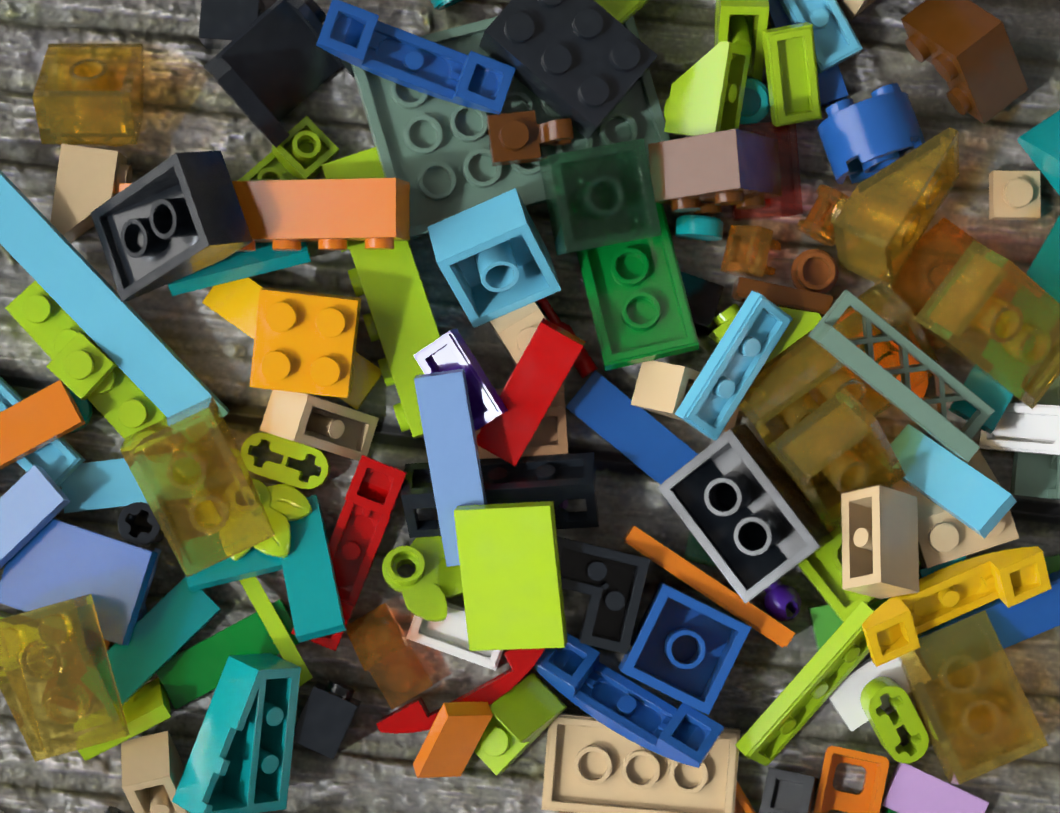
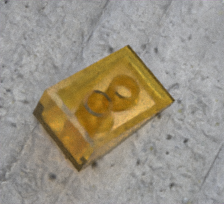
(894, 208)
(998, 322)
(197, 486)
(60, 678)
(970, 699)

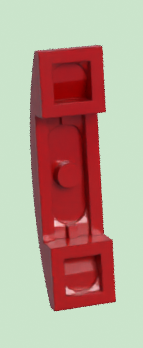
(360, 533)
(417, 718)

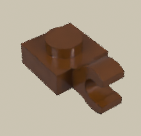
(518, 137)

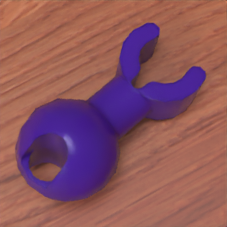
(779, 598)

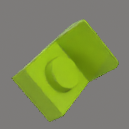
(517, 722)

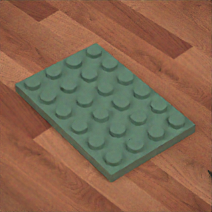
(447, 145)

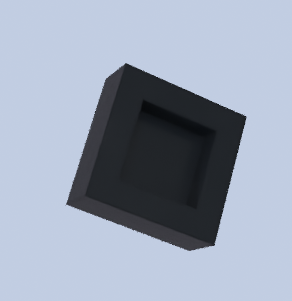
(788, 792)

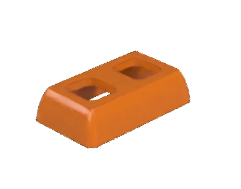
(870, 797)

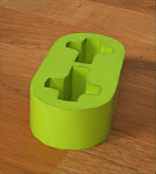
(282, 472)
(902, 715)

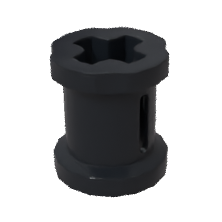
(130, 530)

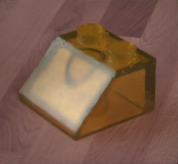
(90, 94)

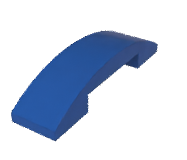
(413, 60)
(626, 707)

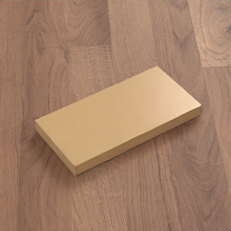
(606, 773)

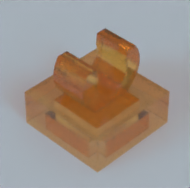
(748, 251)

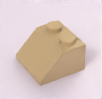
(945, 537)

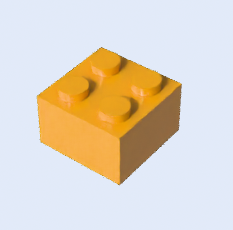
(305, 342)

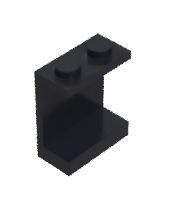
(276, 64)

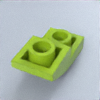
(297, 156)

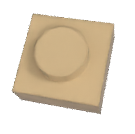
(1014, 195)

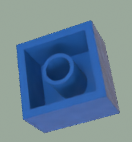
(684, 648)

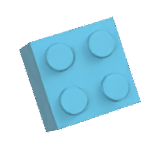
(494, 258)

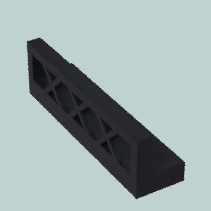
(531, 480)

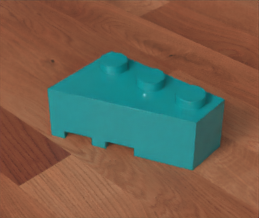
(245, 740)

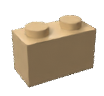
(880, 542)

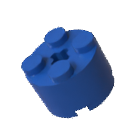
(869, 133)

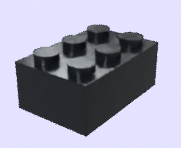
(569, 56)

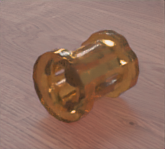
(818, 221)

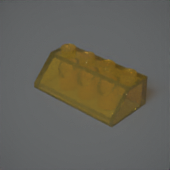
(808, 375)

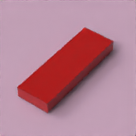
(530, 391)

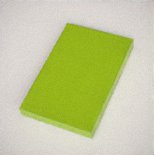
(511, 576)

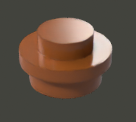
(814, 271)

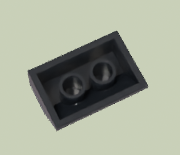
(744, 512)

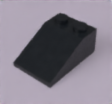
(171, 223)

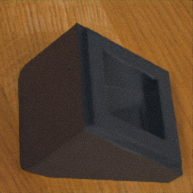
(702, 298)

